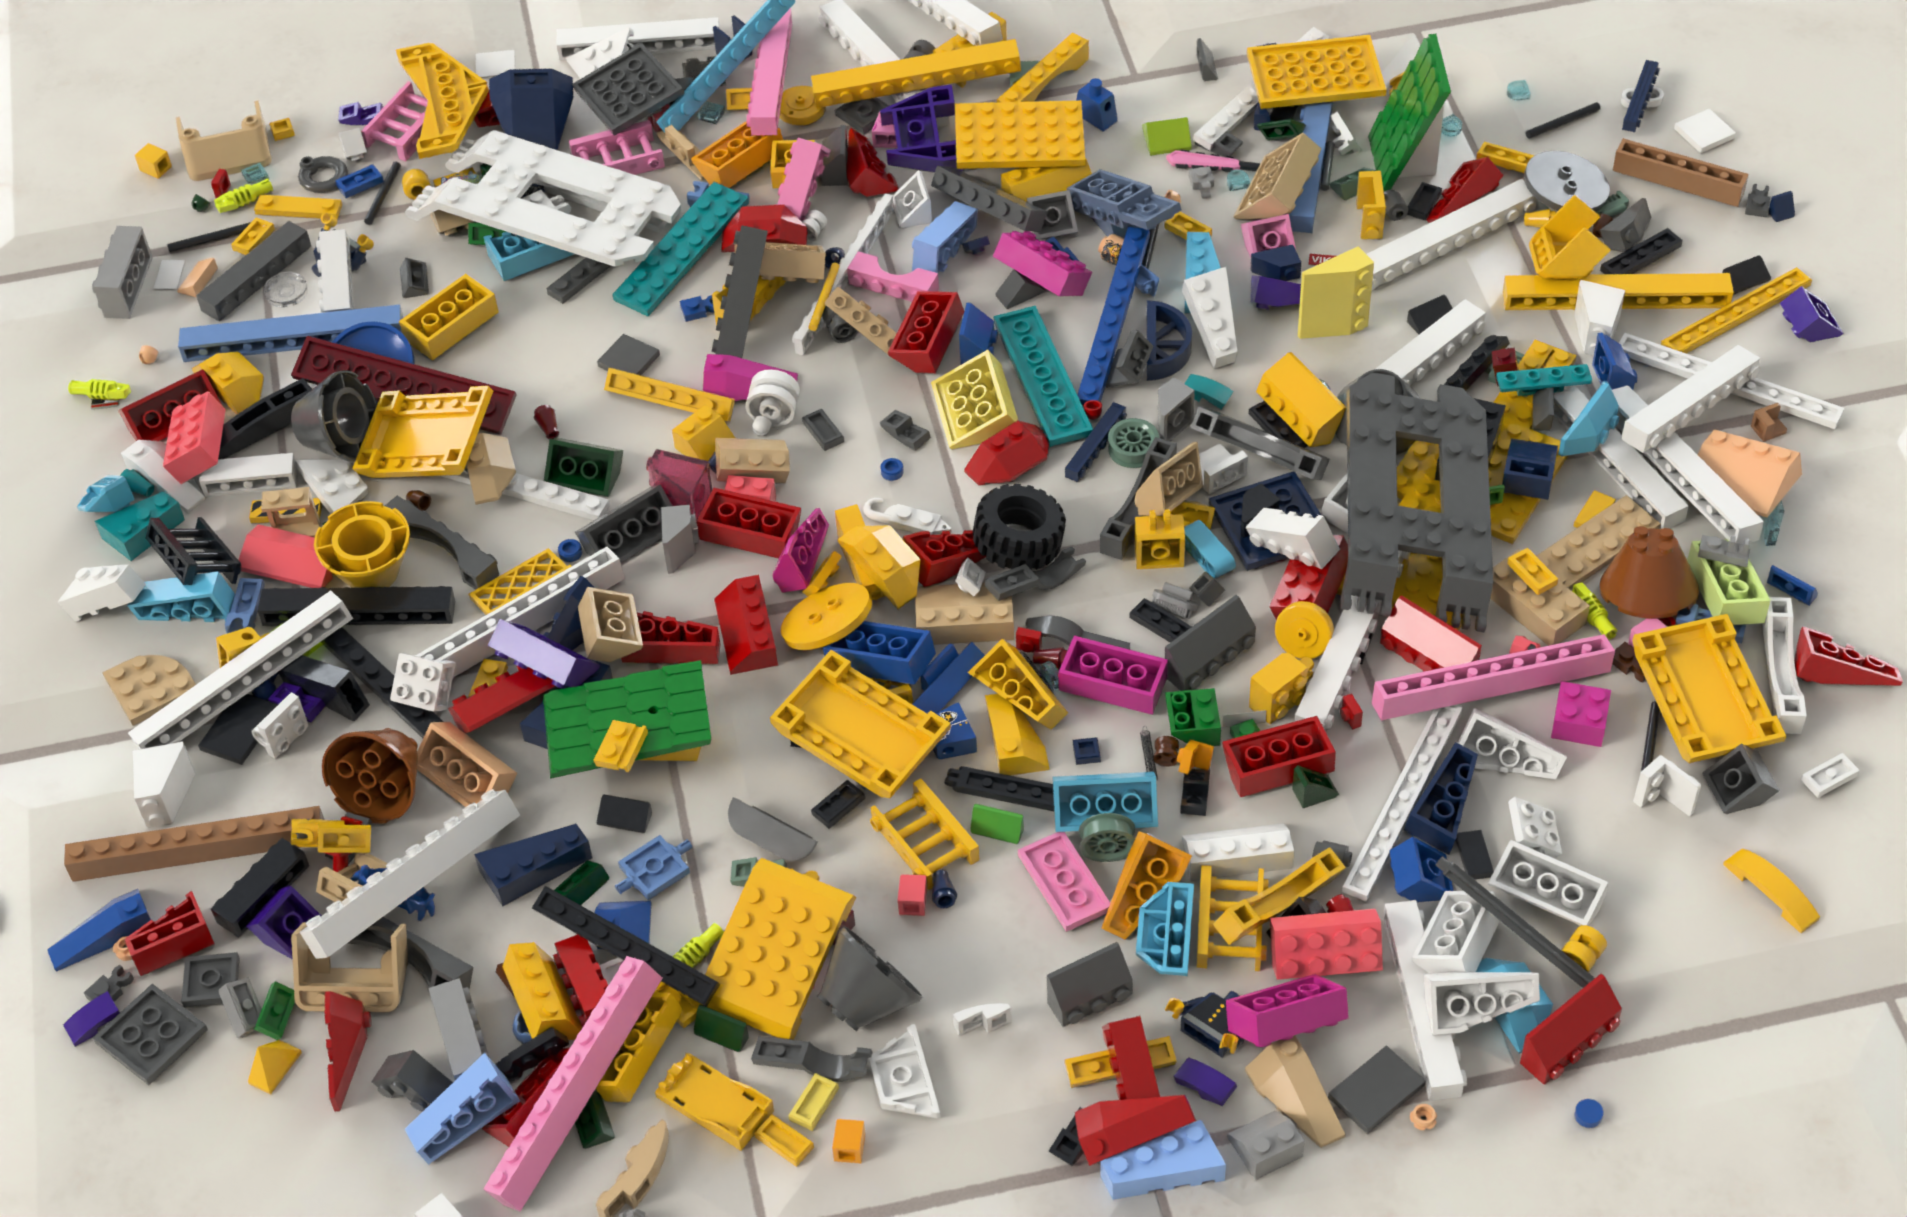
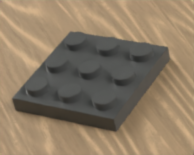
(150, 1034)

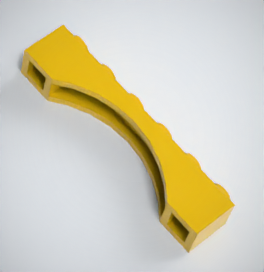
(1066, 56)
(1258, 910)

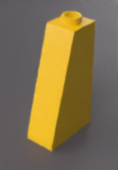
(846, 520)

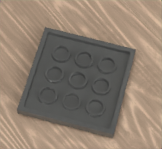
(628, 89)

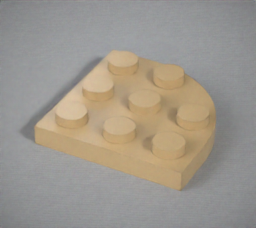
(147, 684)

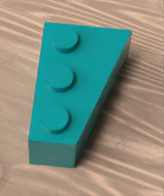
(128, 527)

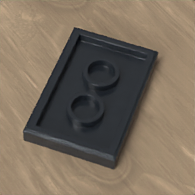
(232, 731)

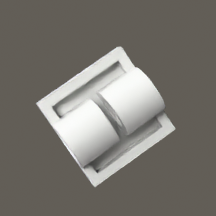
(281, 726)
(1535, 827)

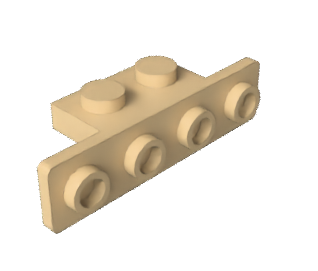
(681, 147)
(861, 318)

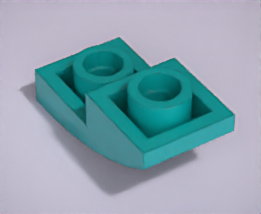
(1209, 389)

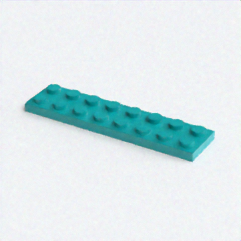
(680, 249)
(1043, 376)

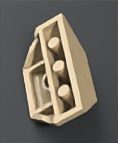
(490, 467)

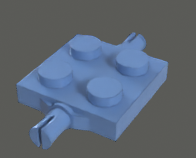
(654, 867)

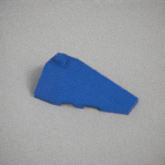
(101, 930)

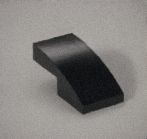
(1195, 792)
(1067, 1144)

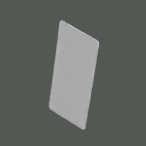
(1233, 719)

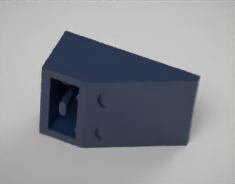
(1529, 468)

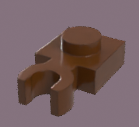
(1626, 661)

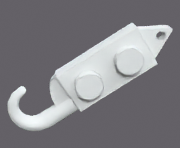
(907, 518)

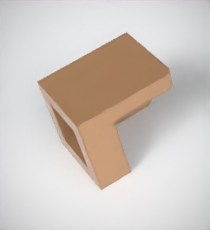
(1766, 422)

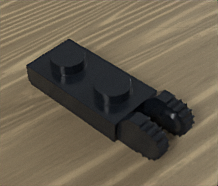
(532, 1053)

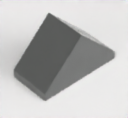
(1017, 289)

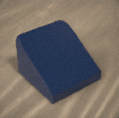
(1260, 116)
(1782, 206)

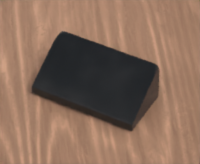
(1748, 274)
(1428, 313)
(624, 813)

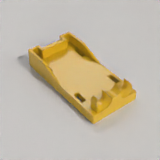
(715, 1100)

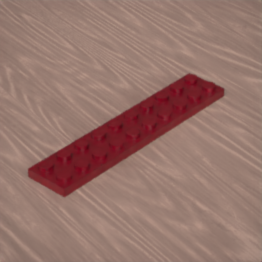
(383, 374)

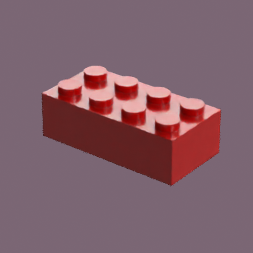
(1311, 583)

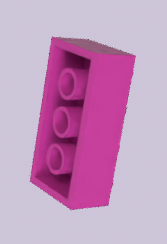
(1043, 263)
(1113, 675)
(1287, 1010)

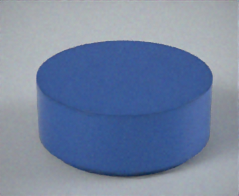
(892, 469)
(569, 550)
(1588, 1113)

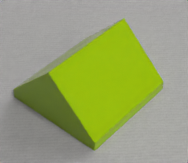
(1167, 135)

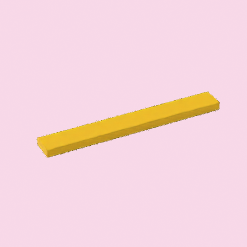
(1737, 312)

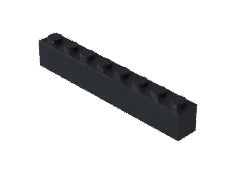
(364, 604)

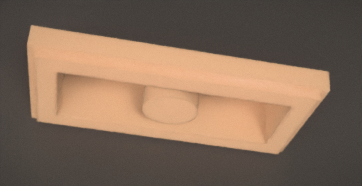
(198, 277)

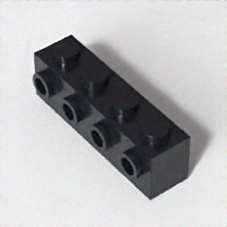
(249, 895)

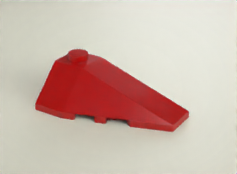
(942, 554)
(1829, 663)
(348, 1034)

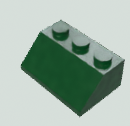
(582, 466)

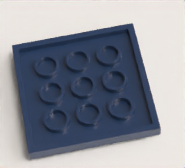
(1229, 514)

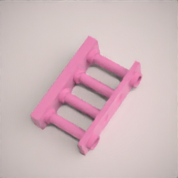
(385, 118)
(606, 142)

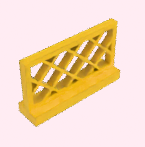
(513, 576)

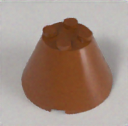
(1650, 576)
(372, 773)

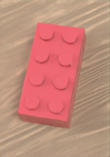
(194, 437)
(1326, 944)

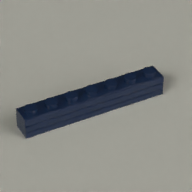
(1641, 96)
(1094, 443)

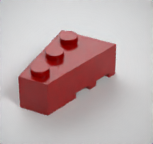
(170, 937)

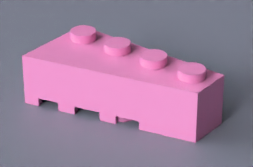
(801, 176)

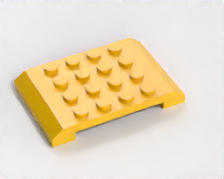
(422, 433)
(1705, 688)
(858, 726)
(775, 947)

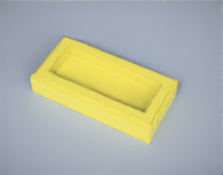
(813, 1102)

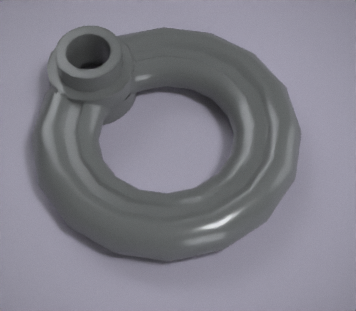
(310, 166)

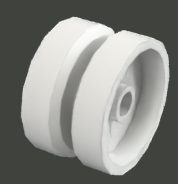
(773, 396)

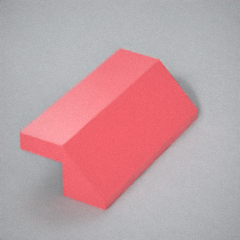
(283, 557)

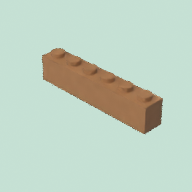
(1680, 172)

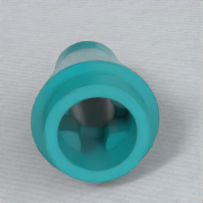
(138, 483)

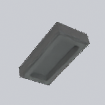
(823, 429)

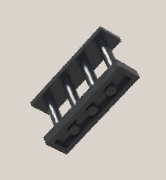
(183, 562)

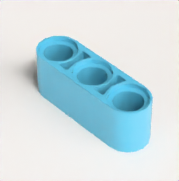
(1208, 550)

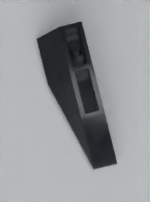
(261, 418)

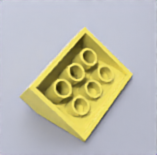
(1336, 296)
(974, 401)

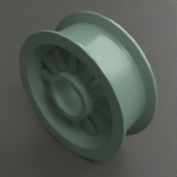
(1130, 441)
(1106, 837)

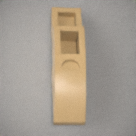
(643, 1166)

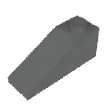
(1627, 227)

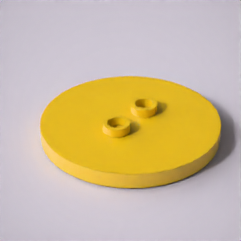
(826, 616)

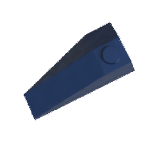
(567, 625)

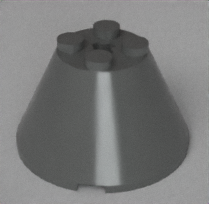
(863, 984)

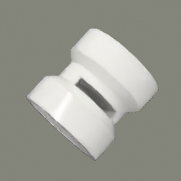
(814, 222)

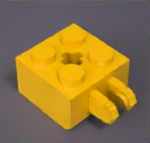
(780, 157)
(1159, 541)
(1280, 685)

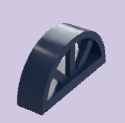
(1176, 320)

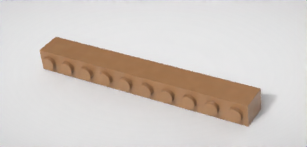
(181, 844)

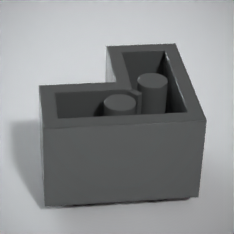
(411, 1076)

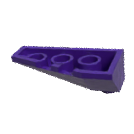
(1273, 292)

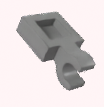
(1202, 179)

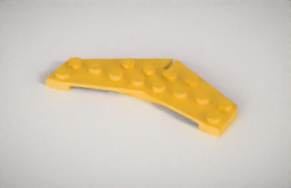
(451, 93)

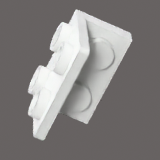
(1221, 467)
(422, 682)
(1666, 779)

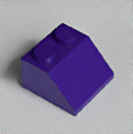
(1810, 316)
(281, 918)

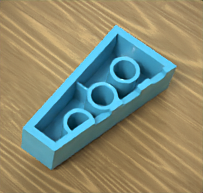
(518, 255)
(1199, 256)
(165, 598)

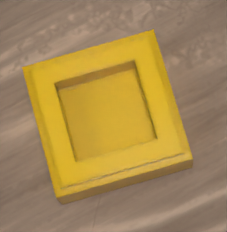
(282, 129)

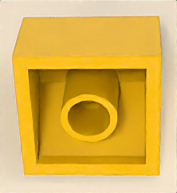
(698, 432)

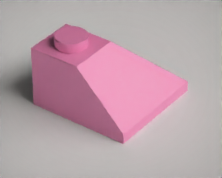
(1267, 234)

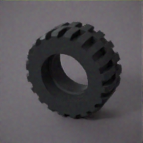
(1022, 507)

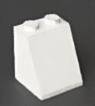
(1597, 312)
(161, 781)

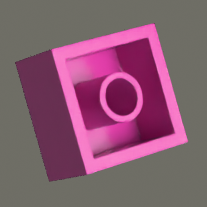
(1581, 714)

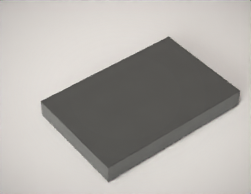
(1376, 1089)

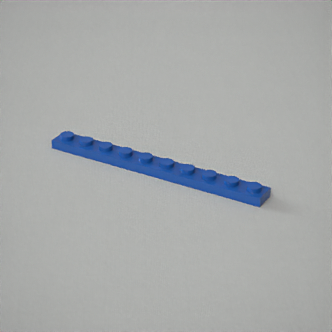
(1113, 315)

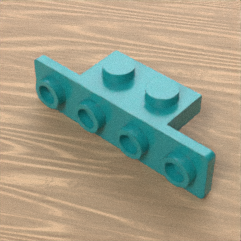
(1530, 381)

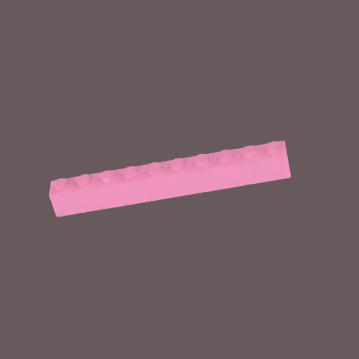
(769, 78)
(1492, 677)
(573, 1084)

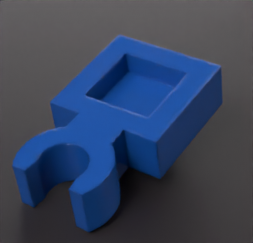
(696, 308)

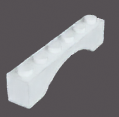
(1786, 695)

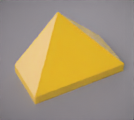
(1195, 511)
(272, 1064)

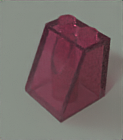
(682, 479)

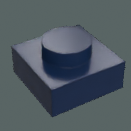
(976, 245)

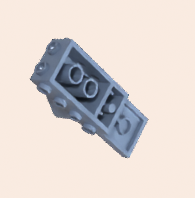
(1120, 203)

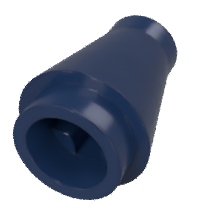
(943, 891)

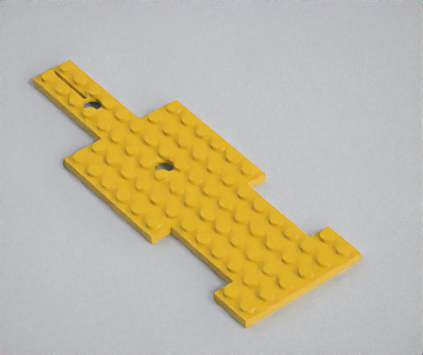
(1419, 490)

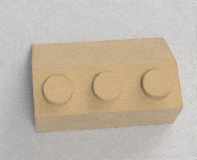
(752, 458)
(609, 624)

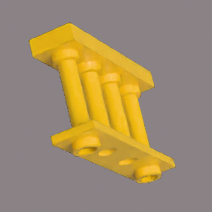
(936, 814)
(1209, 906)

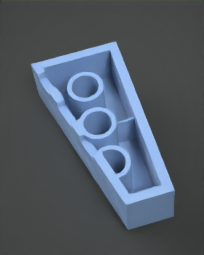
(943, 237)
(462, 1109)
(1164, 1162)

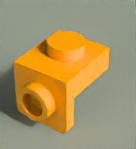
(1195, 755)

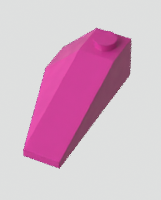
(732, 375)
(801, 554)

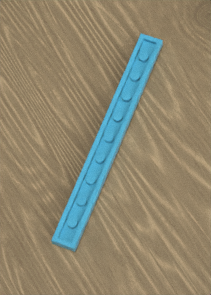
(724, 63)

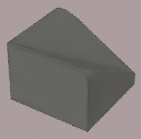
(1207, 588)

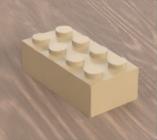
(1549, 616)

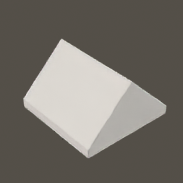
(913, 202)

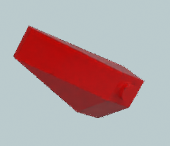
(865, 169)
(1467, 184)
(1124, 1124)

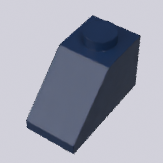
(1277, 263)

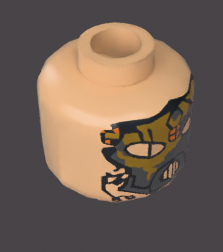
(1110, 248)

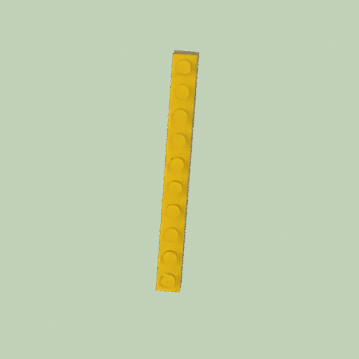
(916, 73)
(1641, 291)

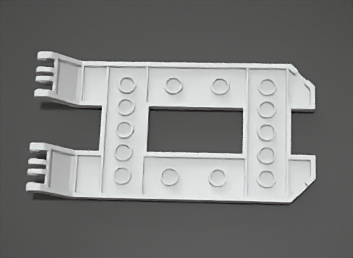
(517, 165)

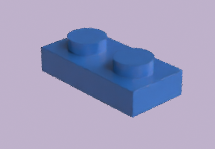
(359, 181)

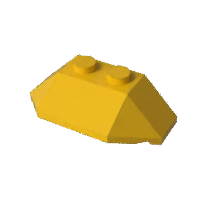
(233, 379)
(885, 561)

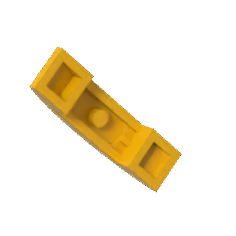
(1776, 886)

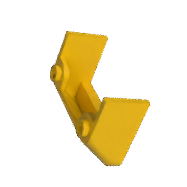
(1565, 245)

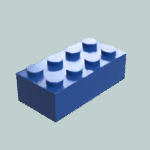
(886, 651)

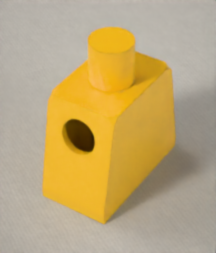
(235, 643)

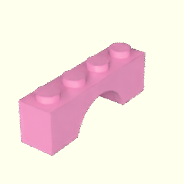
(867, 274)

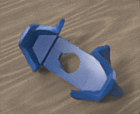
(420, 901)

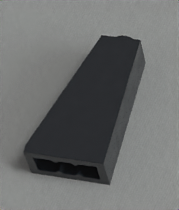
(328, 682)

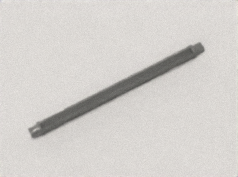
(1514, 922)

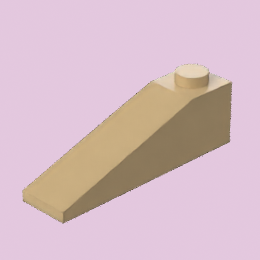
(1290, 1082)

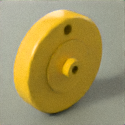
(799, 106)
(1304, 629)

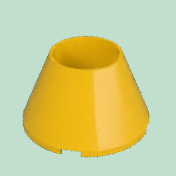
(363, 544)

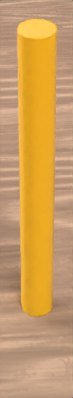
(816, 317)

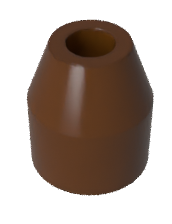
(1600, 223)
(419, 499)

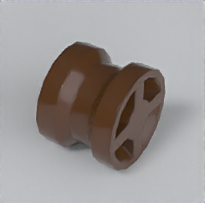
(1166, 751)

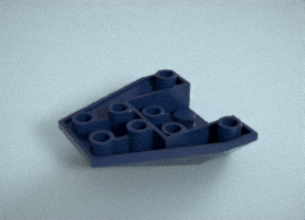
(532, 104)

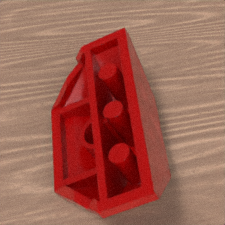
(776, 219)
(1008, 454)

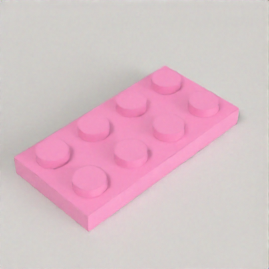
(1064, 880)

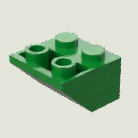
(1194, 716)

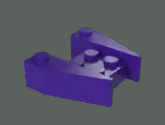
(918, 132)

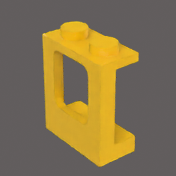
(1372, 201)

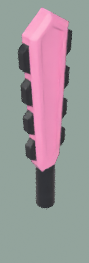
(1185, 159)

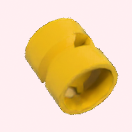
(1585, 946)

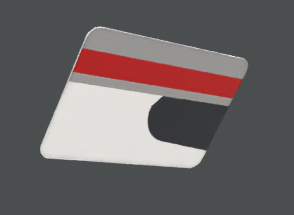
(100, 404)

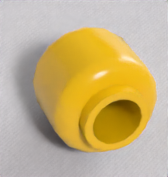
(414, 182)

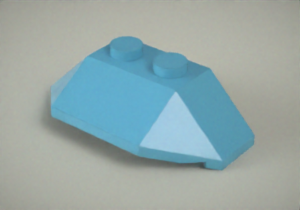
(1592, 423)
(107, 495)
(1166, 929)
(1521, 1021)

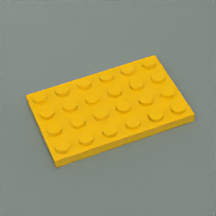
(1316, 71)
(1019, 134)

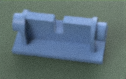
(1147, 281)

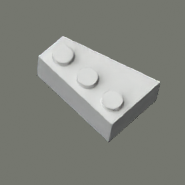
(100, 588)

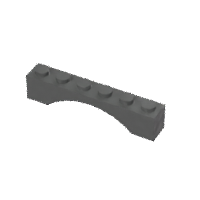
(1260, 442)
(1120, 528)
(475, 565)
(432, 962)

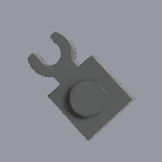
(1758, 202)
(112, 984)

